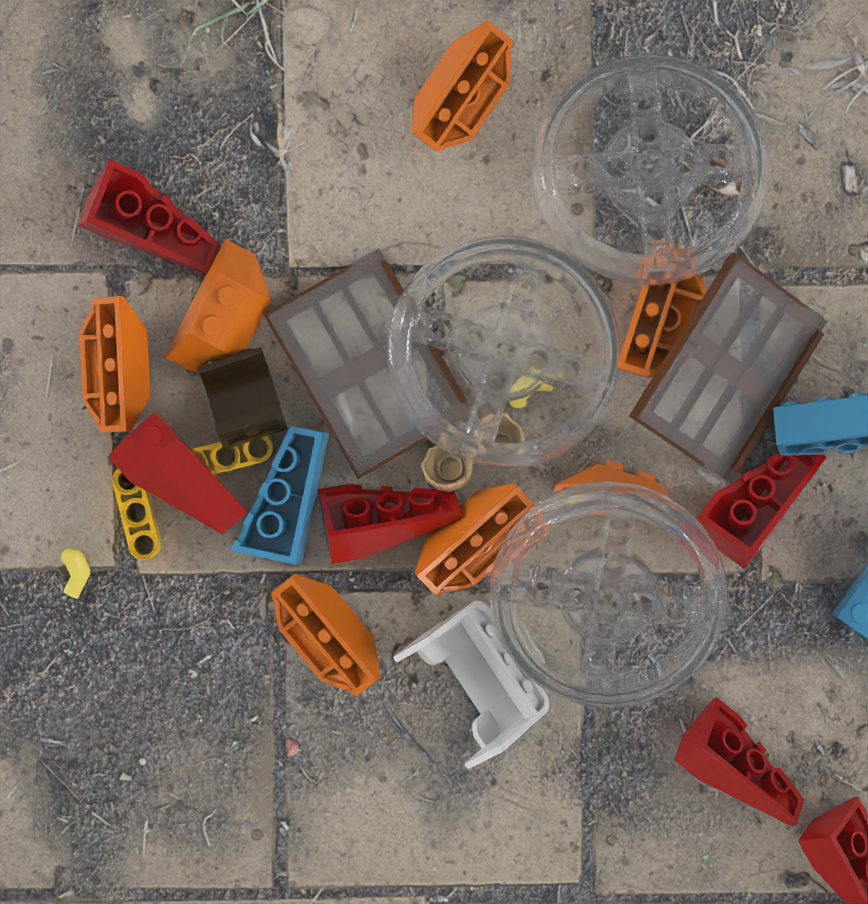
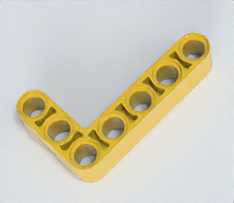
(149, 525)

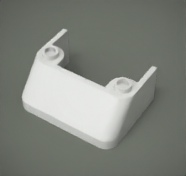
(494, 683)

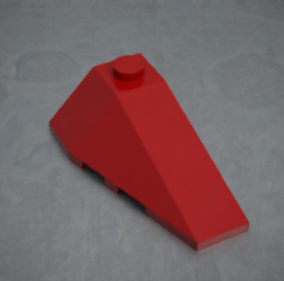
(137, 215)
(169, 469)
(753, 506)
(371, 521)
(727, 758)
(839, 850)

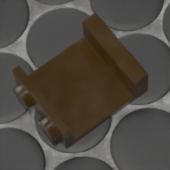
(242, 398)

